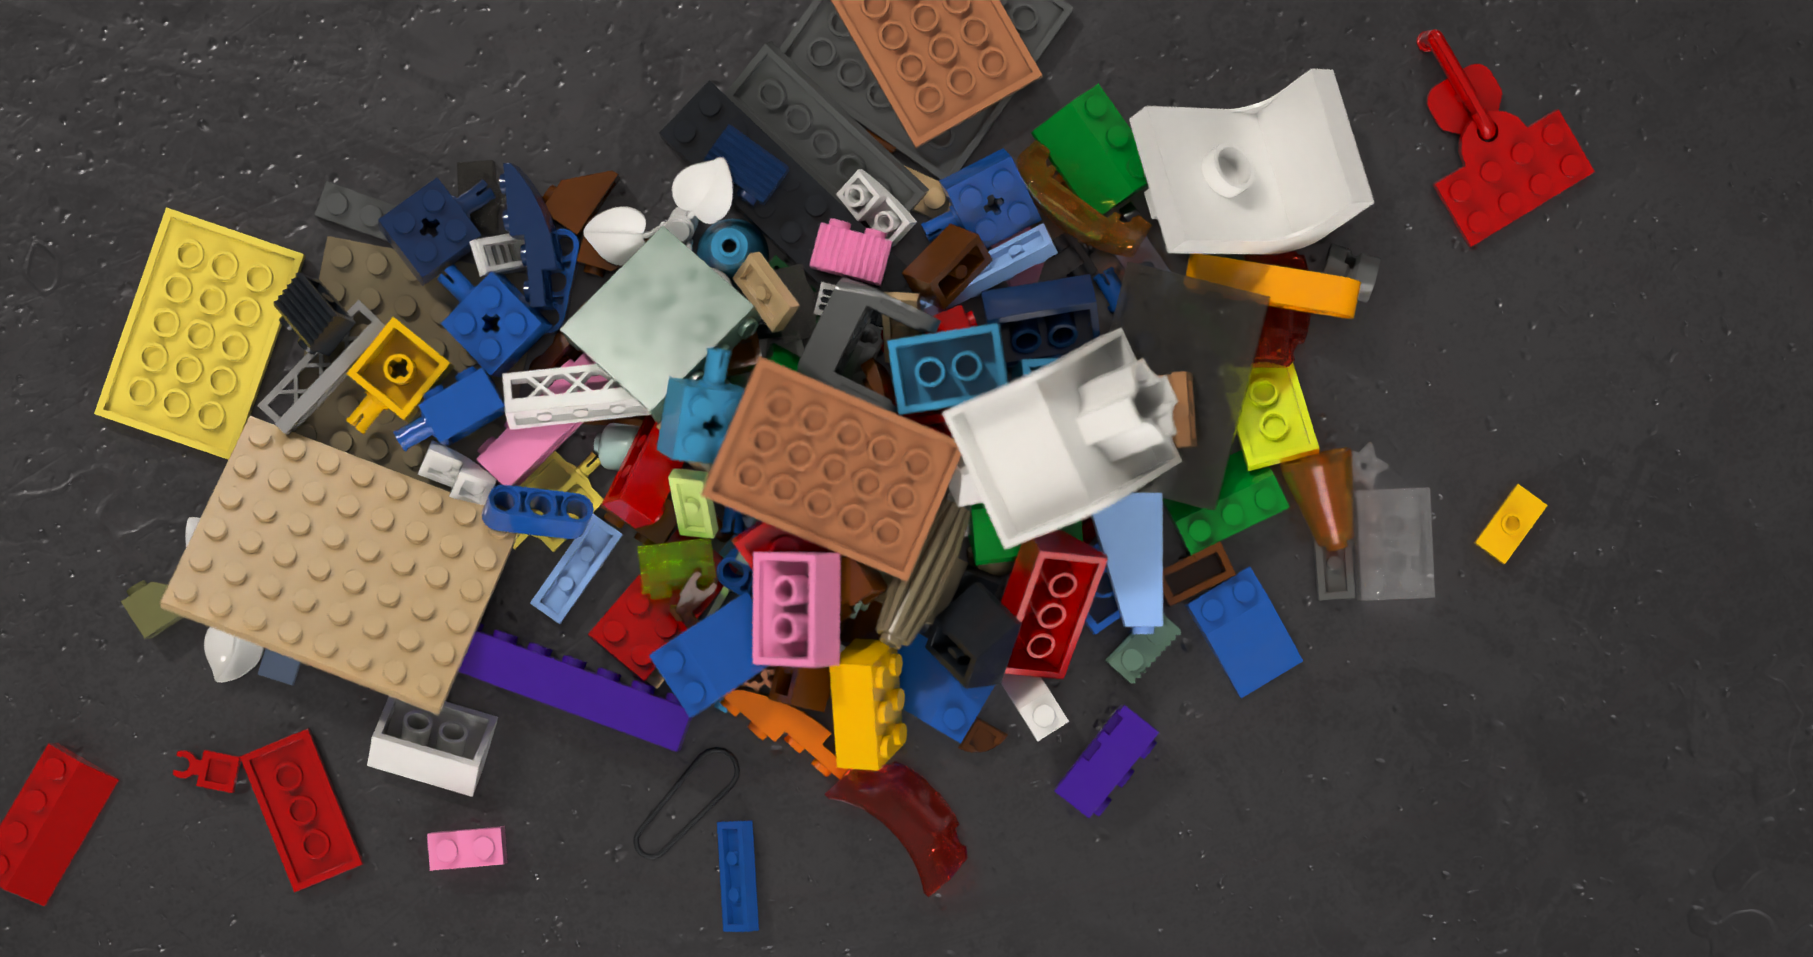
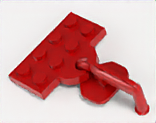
(1513, 169)

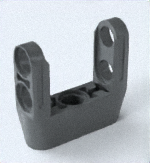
(841, 329)

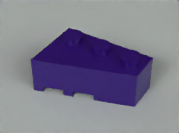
(1107, 762)

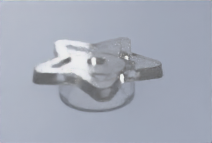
(1374, 466)

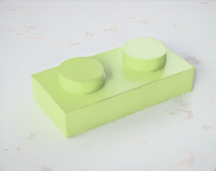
(693, 512)

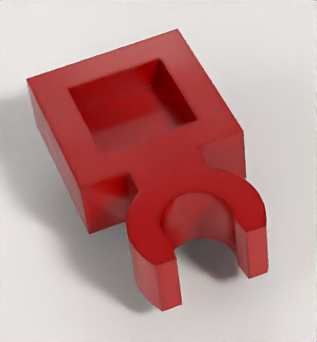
(214, 771)

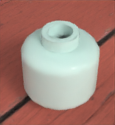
(614, 444)

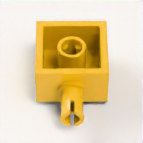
(376, 374)

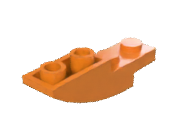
(775, 718)

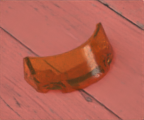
(1073, 213)

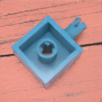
(695, 402)

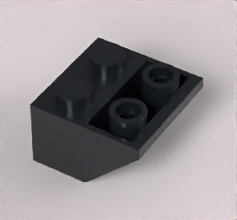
(974, 637)

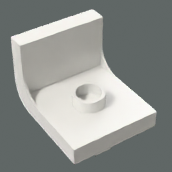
(1253, 173)
(1067, 438)

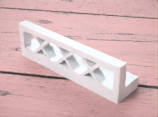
(570, 406)

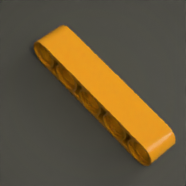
(1286, 286)

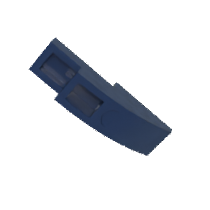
(531, 221)

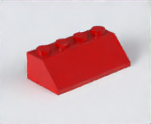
(1051, 597)
(50, 822)

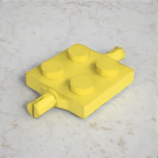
(560, 475)

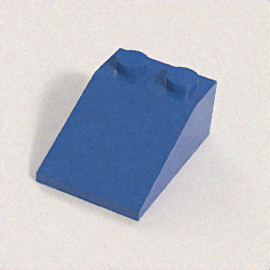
(1244, 632)
(710, 656)
(936, 694)

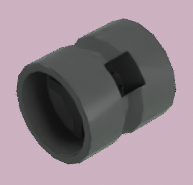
(1362, 267)

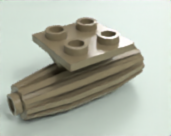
(931, 581)

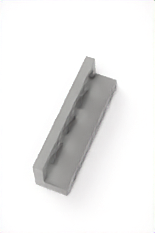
(328, 379)

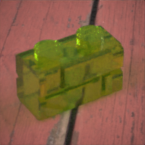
(670, 564)

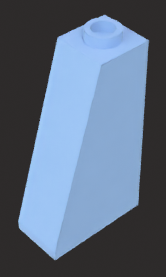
(1134, 546)

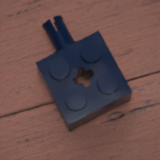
(433, 208)

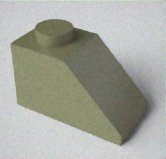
(145, 608)

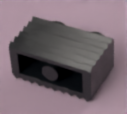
(313, 315)

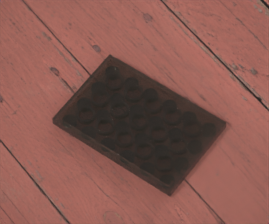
(1200, 330)

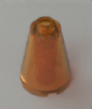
(1324, 494)

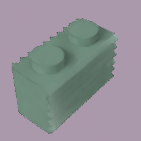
(1140, 650)

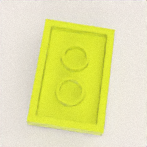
(1275, 419)

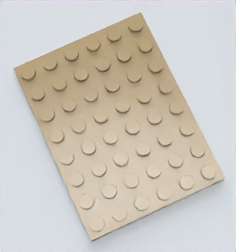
(340, 565)

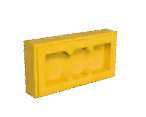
(1510, 524)

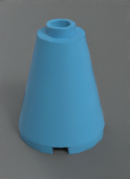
(727, 233)

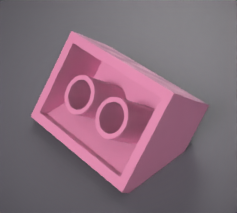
(796, 609)

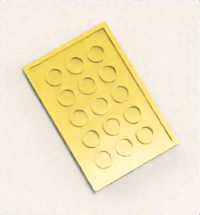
(198, 334)

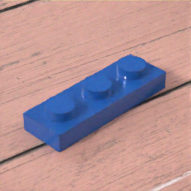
(737, 876)

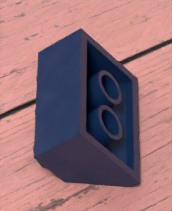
(1043, 317)

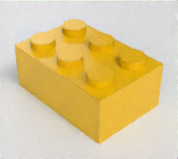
(867, 705)

